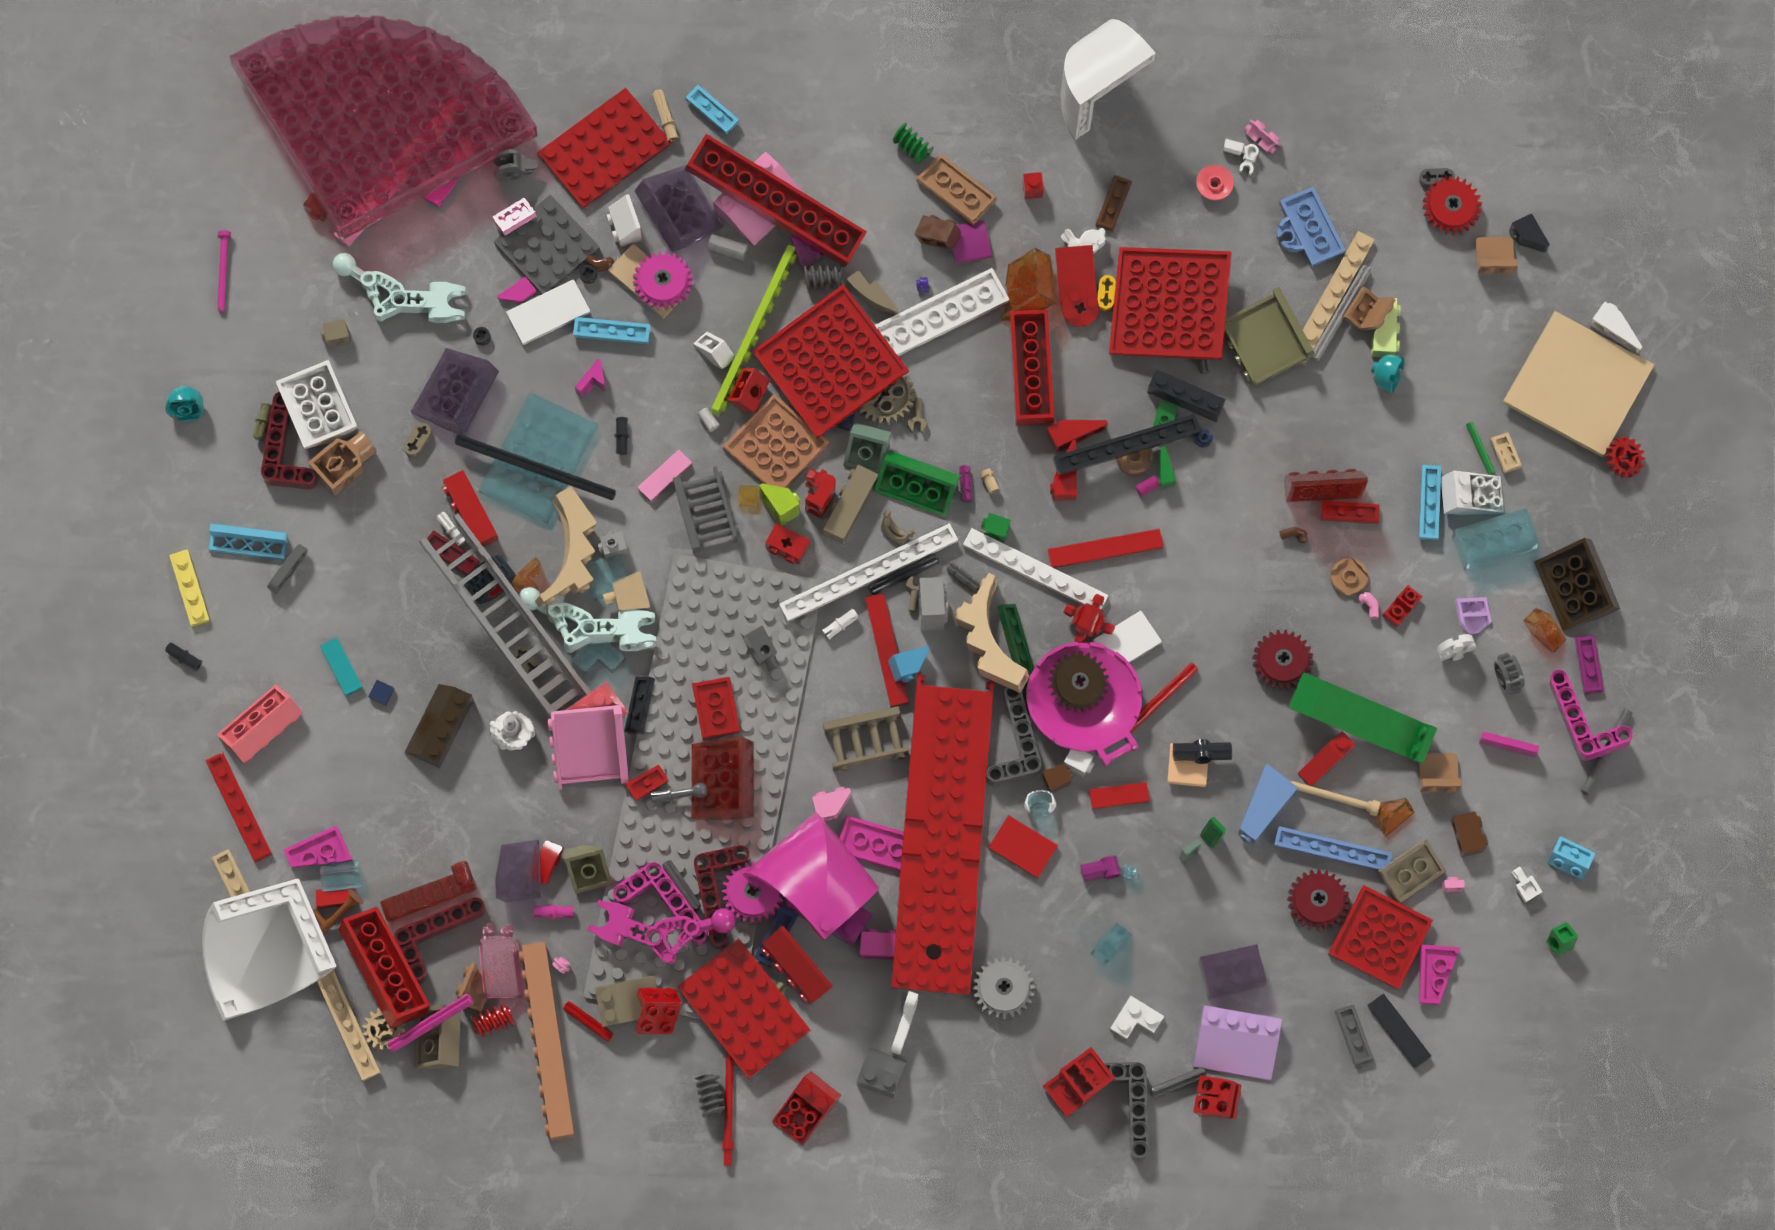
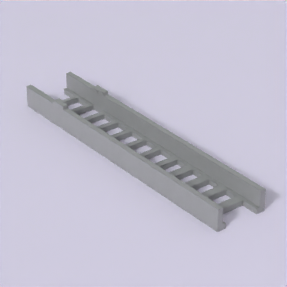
(523, 610)

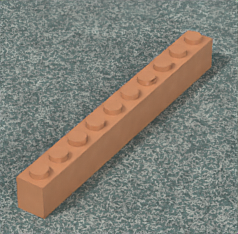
(548, 1041)

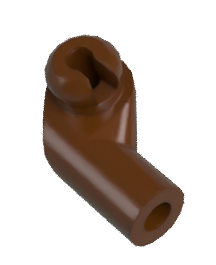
(601, 264)
(1294, 532)

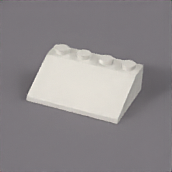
(317, 405)

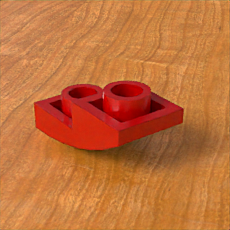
(1402, 606)
(549, 858)

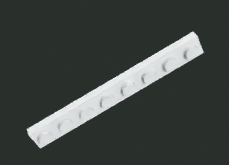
(1031, 568)

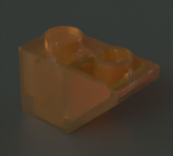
(1545, 629)

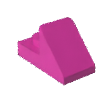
(593, 375)

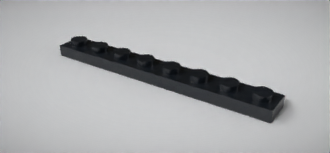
(1126, 445)

